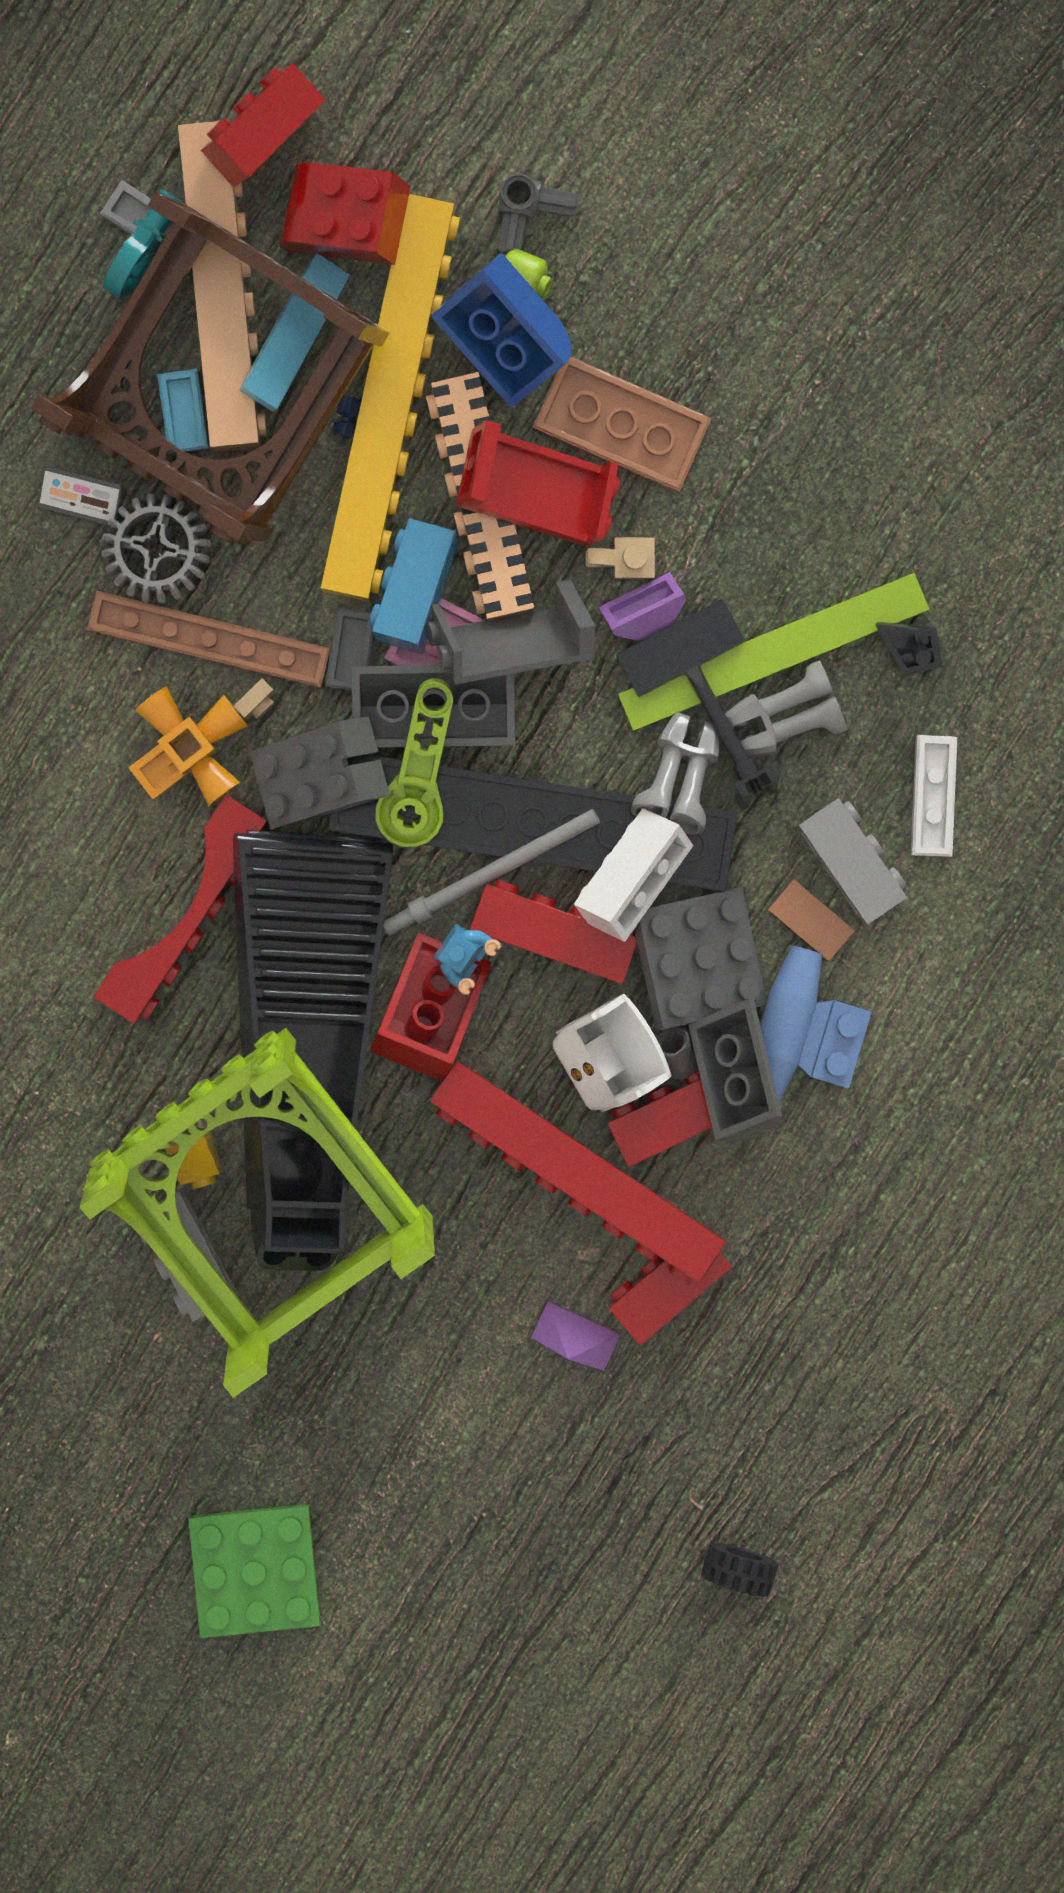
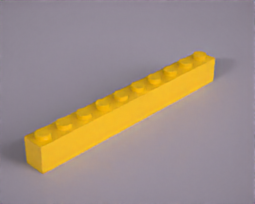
(388, 401)

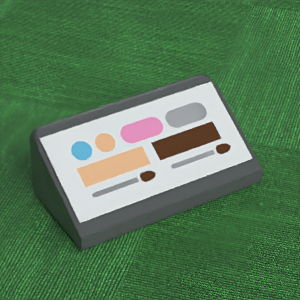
(80, 496)

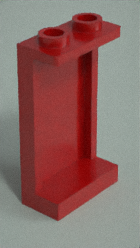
(537, 487)

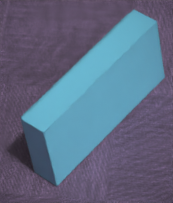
(183, 410)

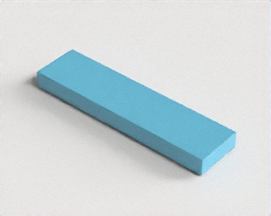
(291, 337)

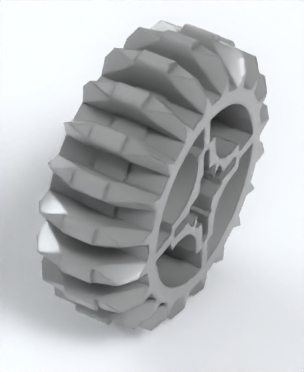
(159, 529)

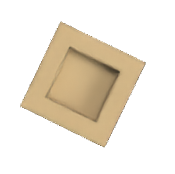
(256, 701)

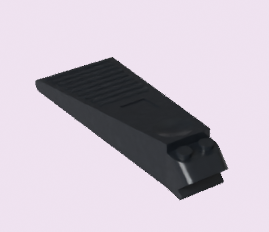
(310, 965)

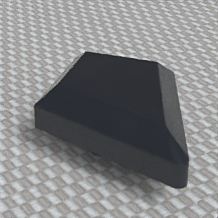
(911, 646)

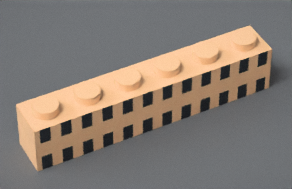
(492, 542)

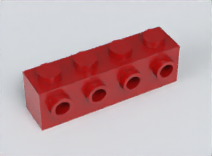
(551, 932)

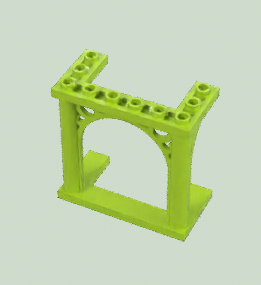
(121, 1188)

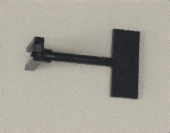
(682, 651)

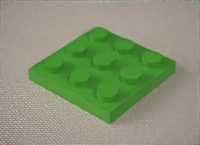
(254, 1570)

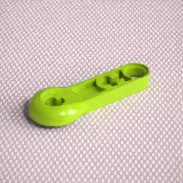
(417, 777)

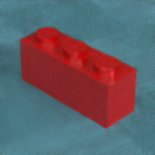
(261, 123)
(662, 1121)
(658, 1296)

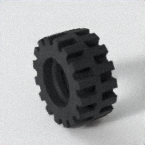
(739, 1569)

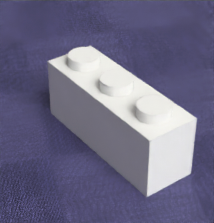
(633, 874)

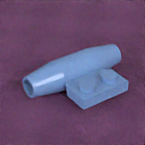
(806, 1033)

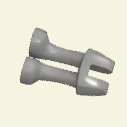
(813, 686)
(657, 799)

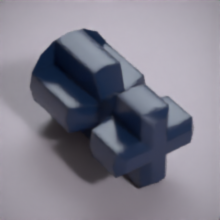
(349, 410)

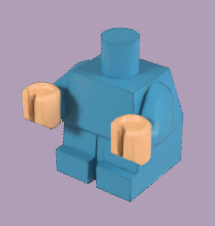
(459, 955)

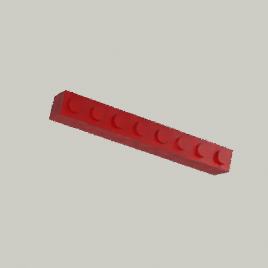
(579, 1172)

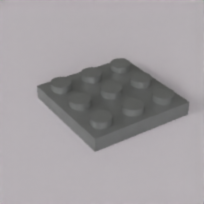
(698, 958)

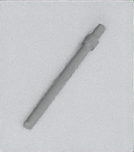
(423, 908)

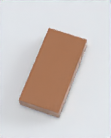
(810, 920)

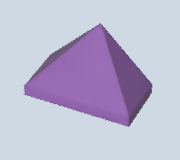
(645, 609)
(575, 1336)

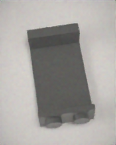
(515, 641)

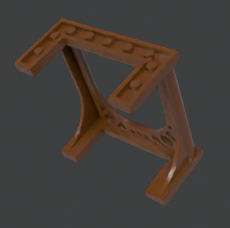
(88, 400)

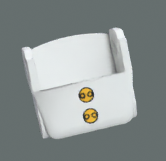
(611, 1055)

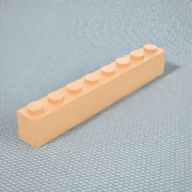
(221, 302)

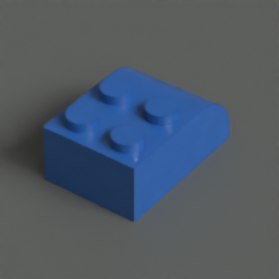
(505, 330)

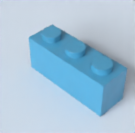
(413, 585)

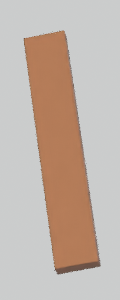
(209, 639)

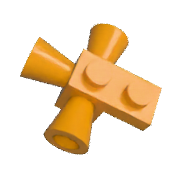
(186, 747)

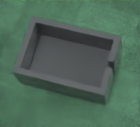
(311, 773)

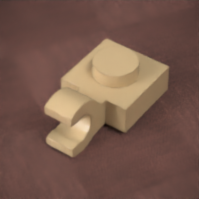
(629, 558)

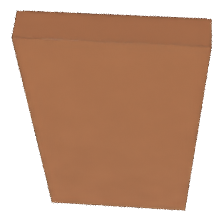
(622, 424)

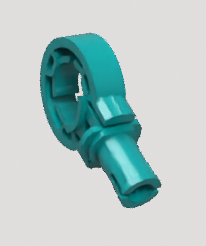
(136, 253)

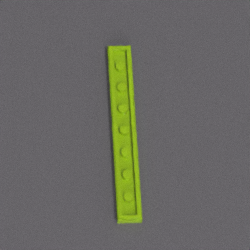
(782, 649)

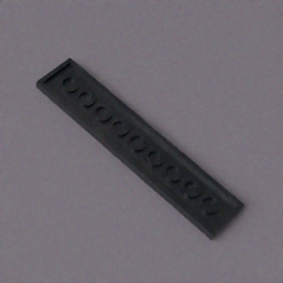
(504, 813)

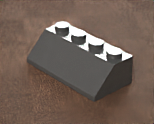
(479, 714)

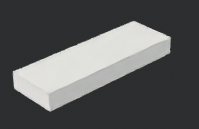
(933, 796)

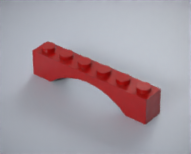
(136, 981)

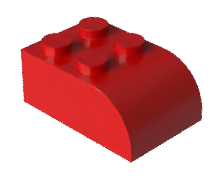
(345, 213)

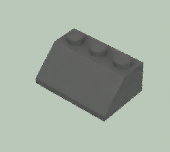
(736, 1073)

